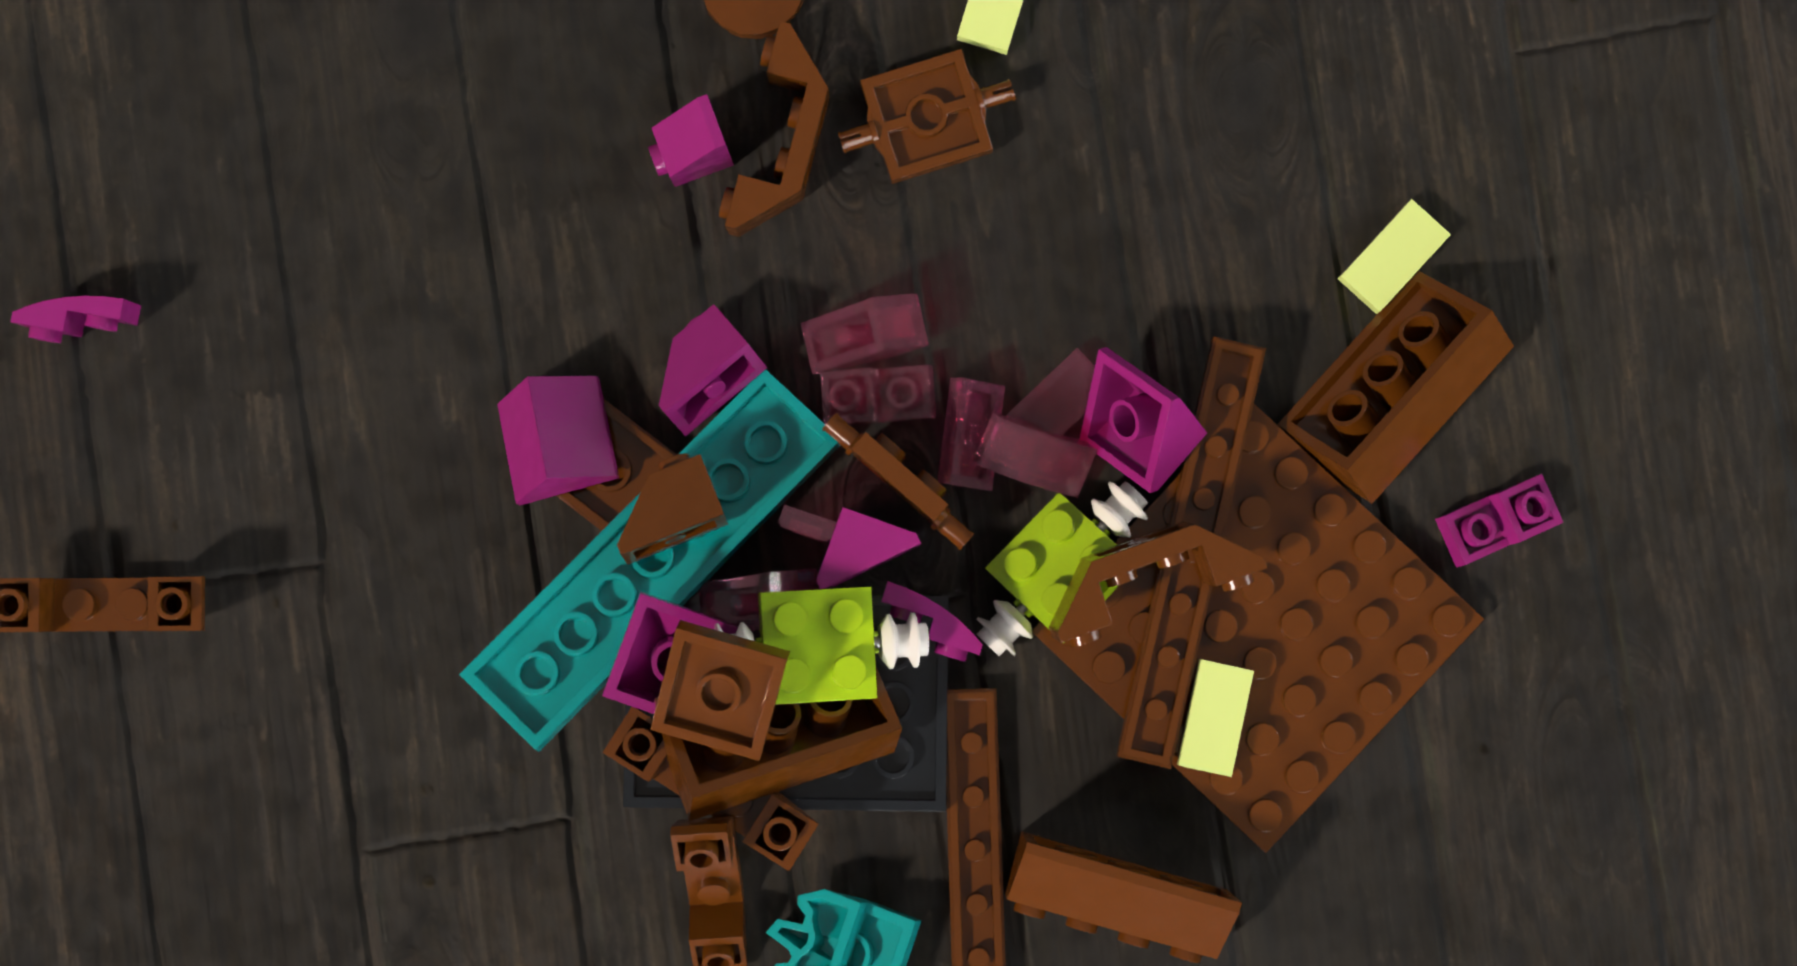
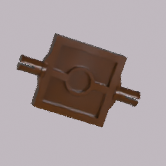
(926, 116)
(885, 461)

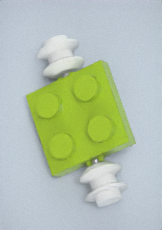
(1045, 556)
(833, 642)

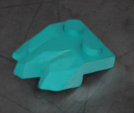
(846, 932)

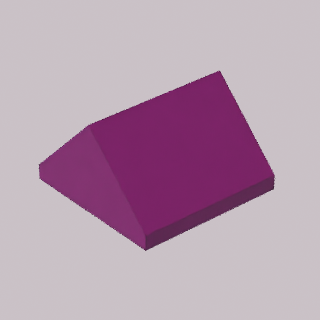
(1137, 422)
(556, 436)
(861, 545)

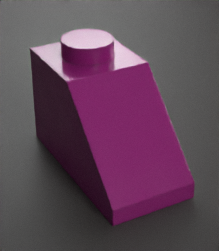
(690, 143)
(706, 369)

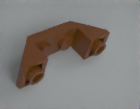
(757, 200)
(102, 604)
(1084, 606)
(768, 823)
(714, 884)

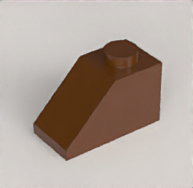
(671, 509)

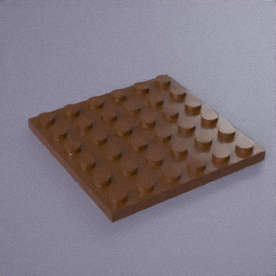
(1330, 628)

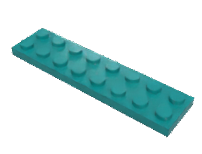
(570, 634)

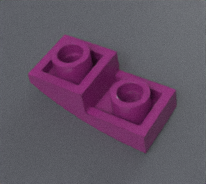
(69, 315)
(1499, 520)
(948, 631)

